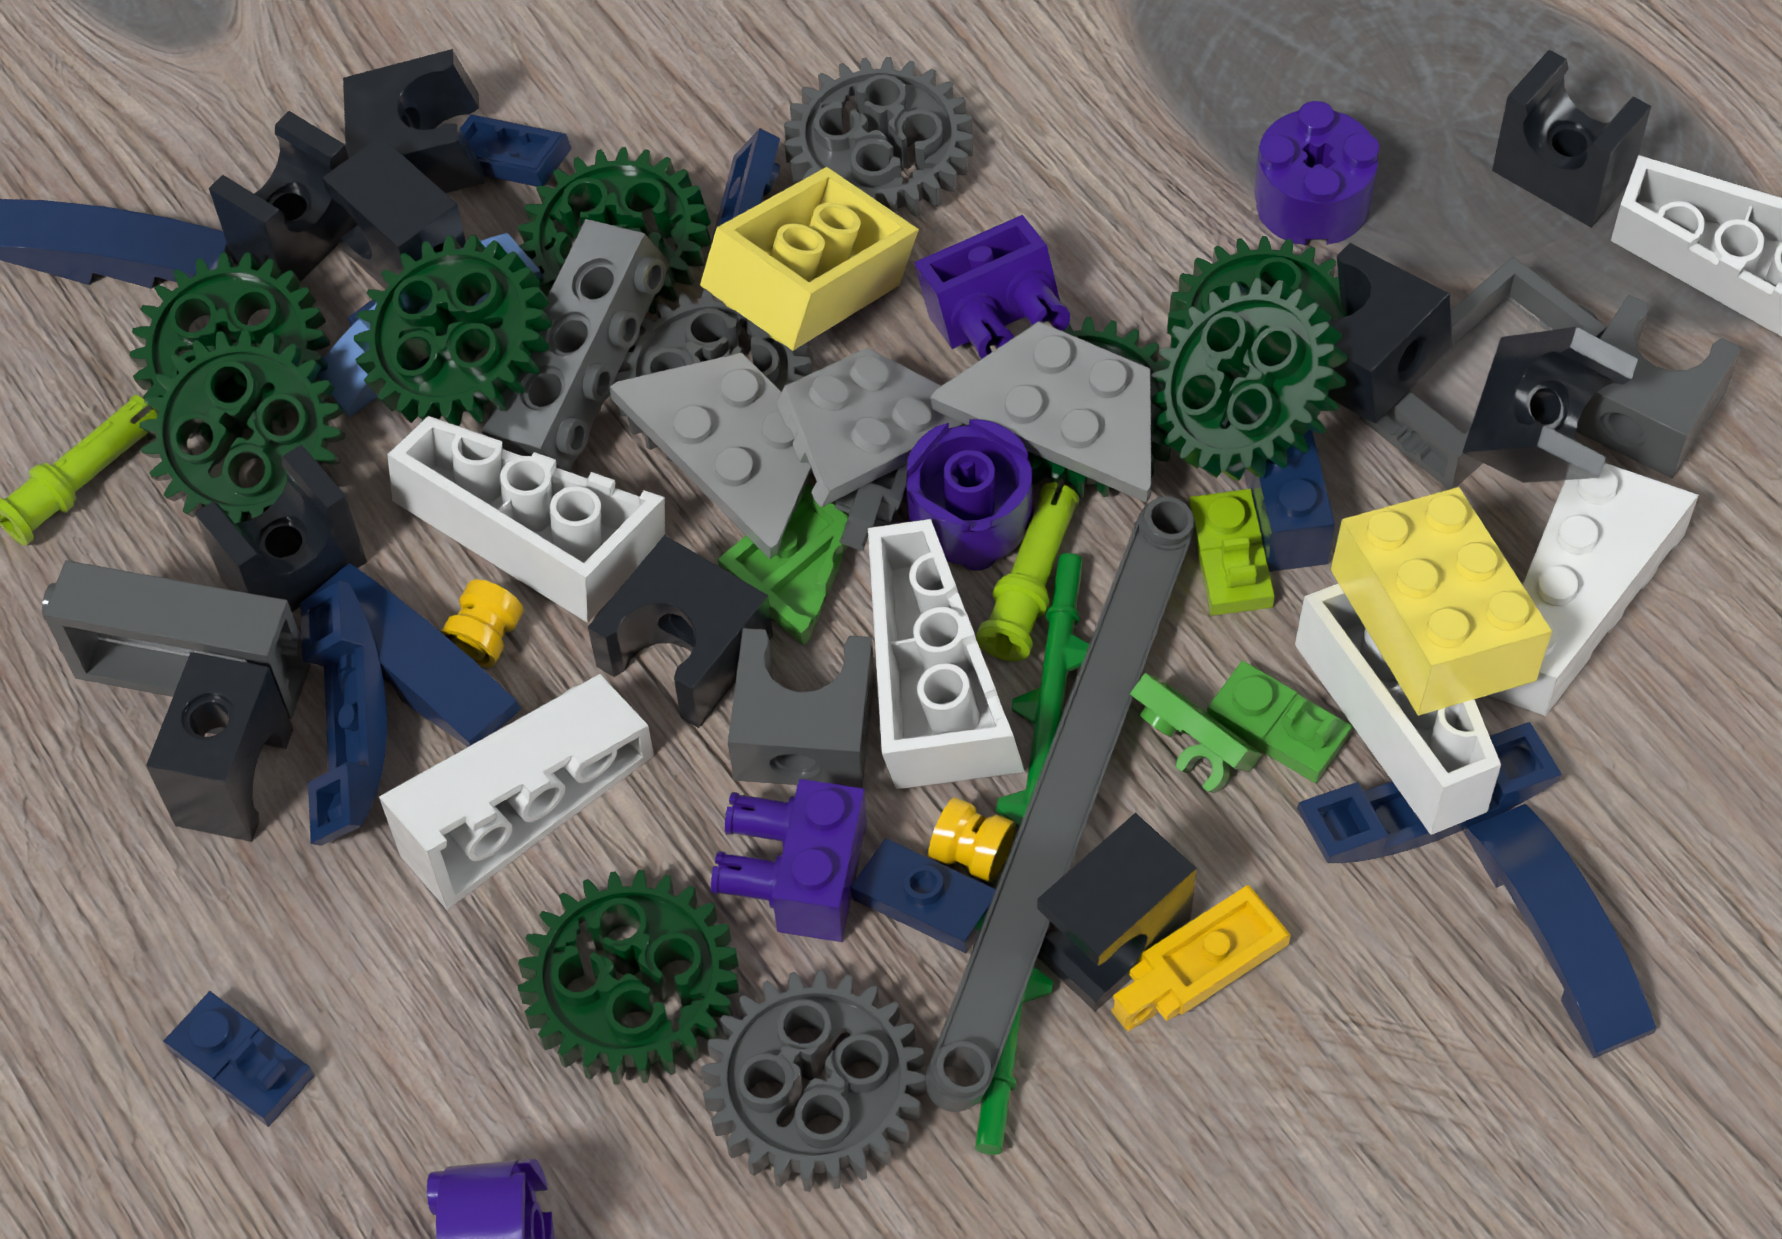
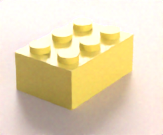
(808, 257)
(1439, 600)

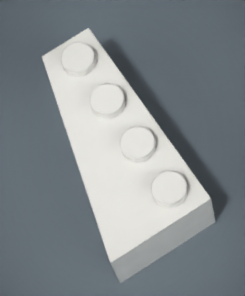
(521, 513)
(1590, 566)
(932, 681)

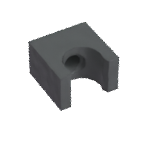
(1658, 410)
(796, 734)

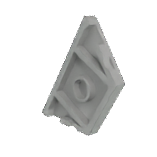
(1063, 404)
(858, 420)
(727, 437)

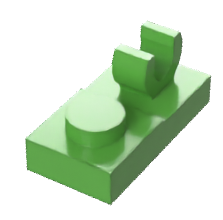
(1172, 711)
(1279, 721)

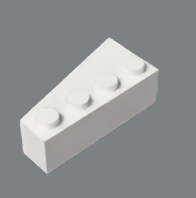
(1707, 235)
(1434, 759)
(514, 788)

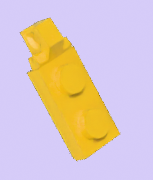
(1200, 959)

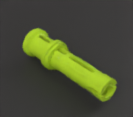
(54, 486)
(1022, 593)

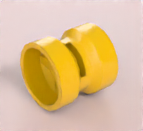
(482, 621)
(972, 839)

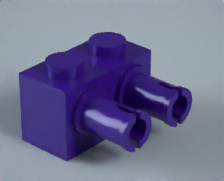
(989, 284)
(819, 862)

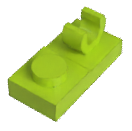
(1231, 552)

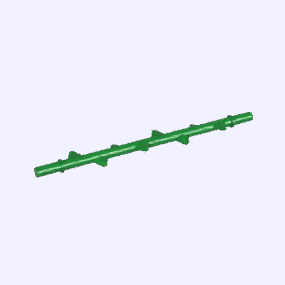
(1044, 710)

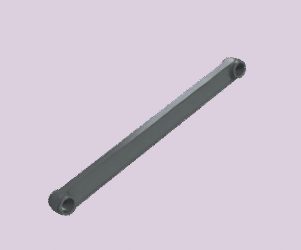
(1059, 805)

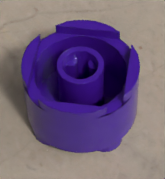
(1315, 175)
(973, 489)
(489, 1201)

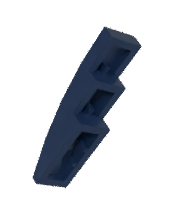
(103, 240)
(427, 666)

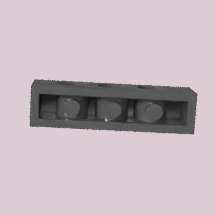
(594, 323)

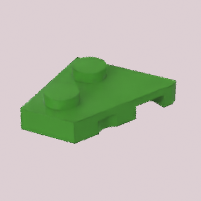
(801, 571)

